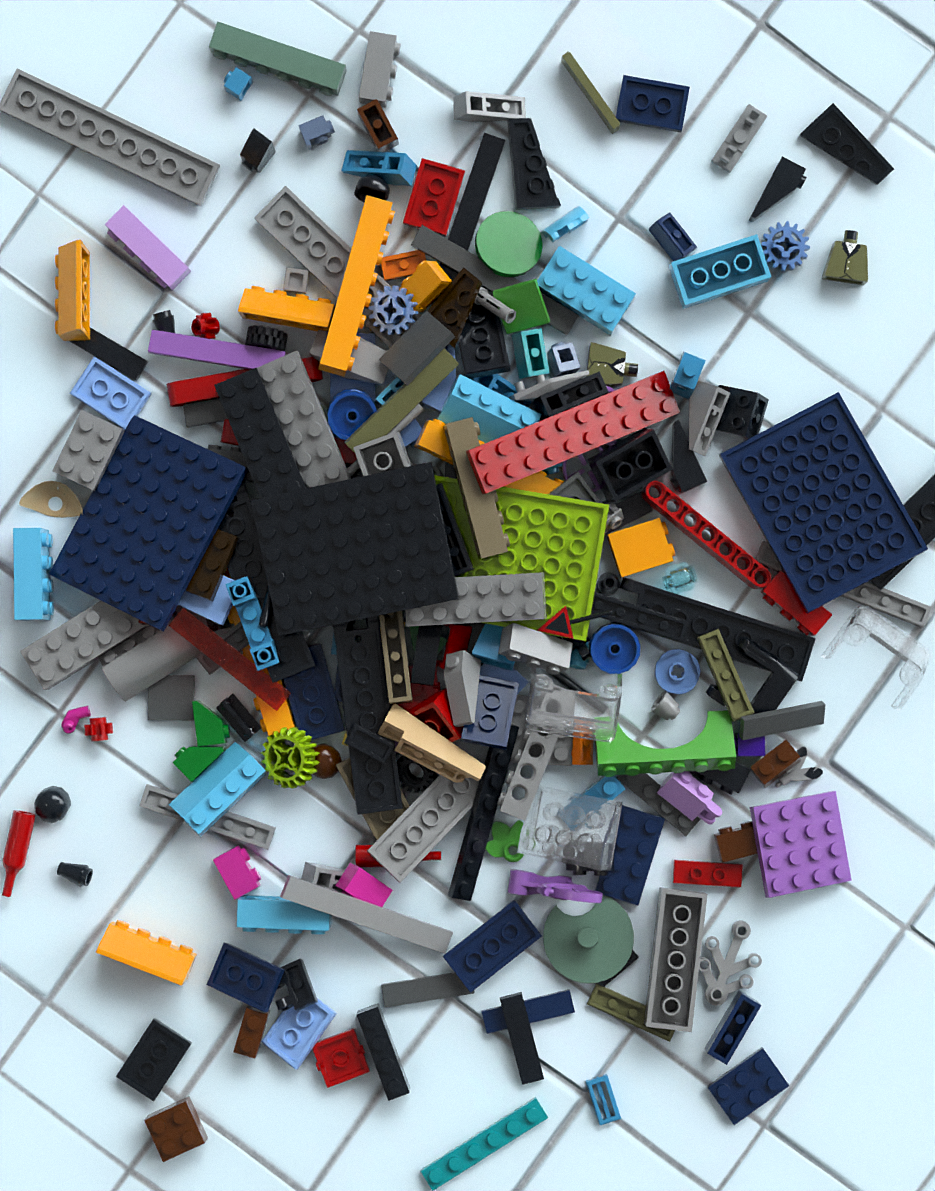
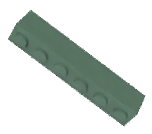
(277, 58)

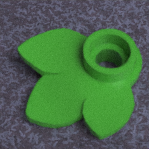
(504, 838)

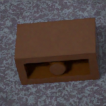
(378, 126)
(775, 763)
(736, 842)
(251, 1032)

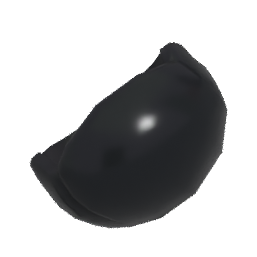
(372, 186)
(52, 804)

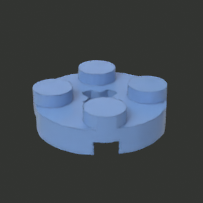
(682, 659)

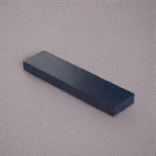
(537, 1008)

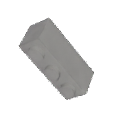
(379, 68)
(535, 648)

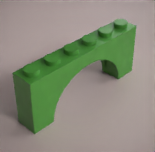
(708, 751)

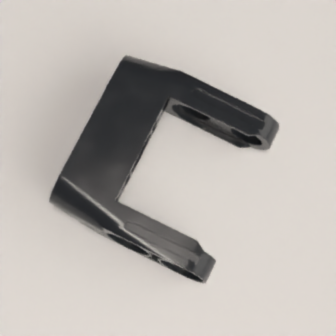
(775, 686)

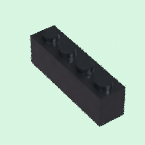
(383, 1051)

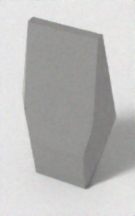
(366, 363)
(544, 386)

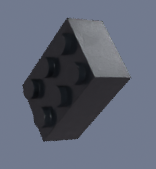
(630, 464)

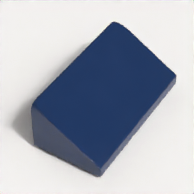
(672, 237)

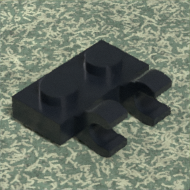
(298, 985)

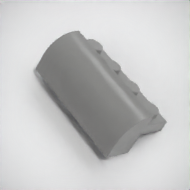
(146, 659)

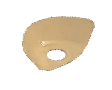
(39, 496)

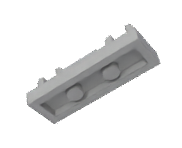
(739, 138)

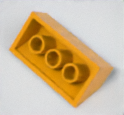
(73, 292)
(286, 310)
(147, 952)

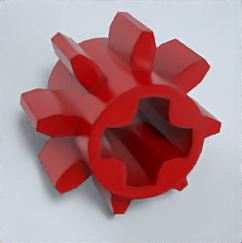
(205, 326)
(98, 729)

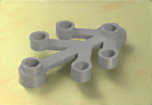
(727, 967)

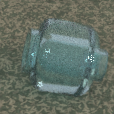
(680, 578)

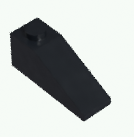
(782, 184)
(570, 395)
(686, 468)

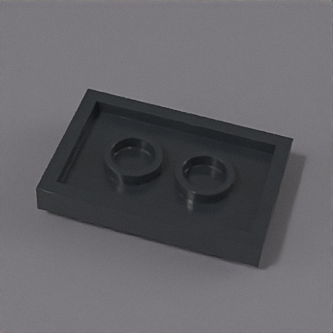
(154, 1059)

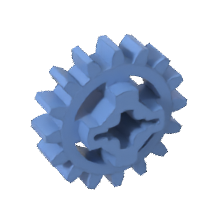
(794, 246)
(393, 301)

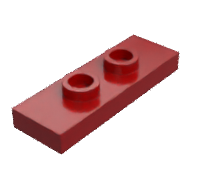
(707, 873)

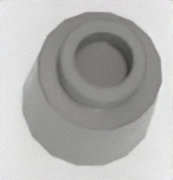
(665, 706)

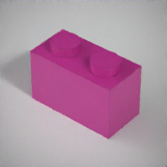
(237, 871)
(363, 886)

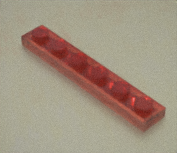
(229, 659)

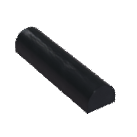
(459, 553)

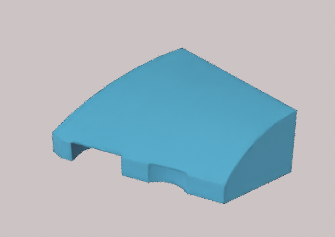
(566, 224)

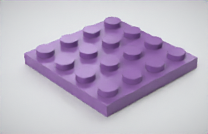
(800, 844)

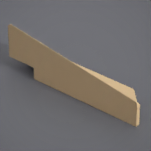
(429, 747)

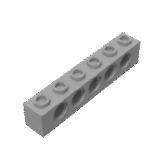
(520, 807)

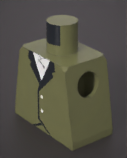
(847, 261)
(610, 364)

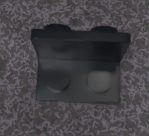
(742, 412)

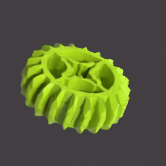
(297, 758)

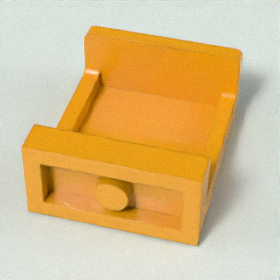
(641, 547)

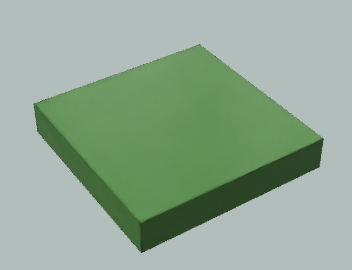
(527, 302)

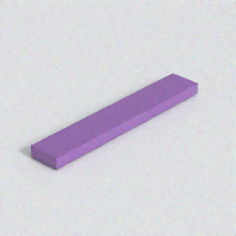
(211, 350)

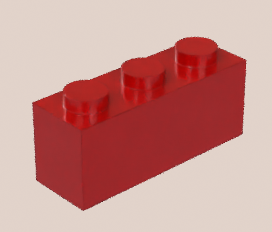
(784, 597)

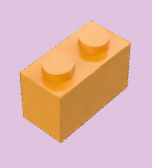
(426, 284)

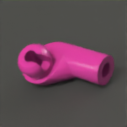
(72, 718)

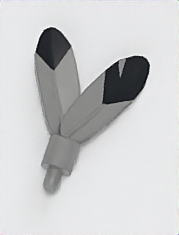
(799, 774)

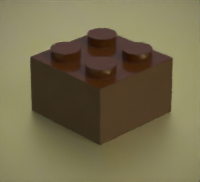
(176, 1129)

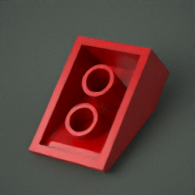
(437, 715)

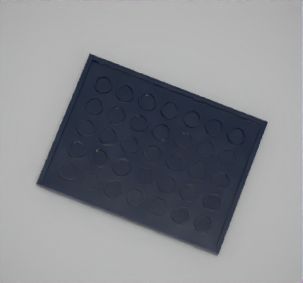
(823, 502)
(149, 522)

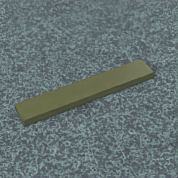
(403, 400)

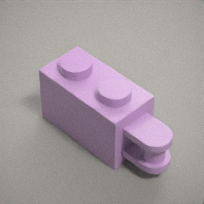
(690, 797)

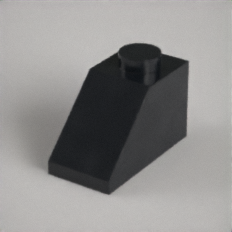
(257, 151)

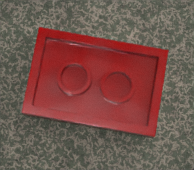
(434, 196)

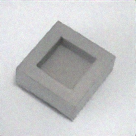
(296, 280)

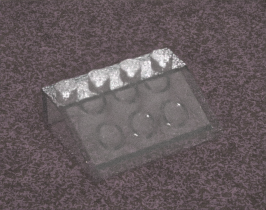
(571, 828)

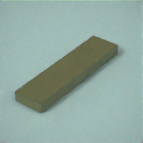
(590, 92)
(725, 675)
(624, 1009)

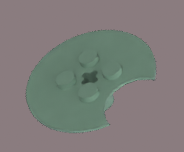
(589, 945)

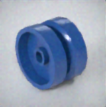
(342, 404)
(624, 657)

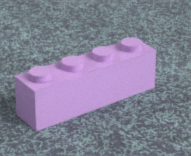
(147, 247)

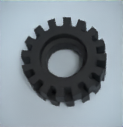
(266, 337)
(412, 781)

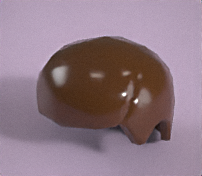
(328, 759)

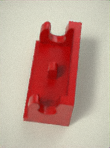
(457, 640)

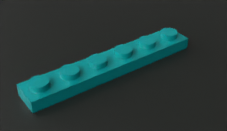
(484, 1143)

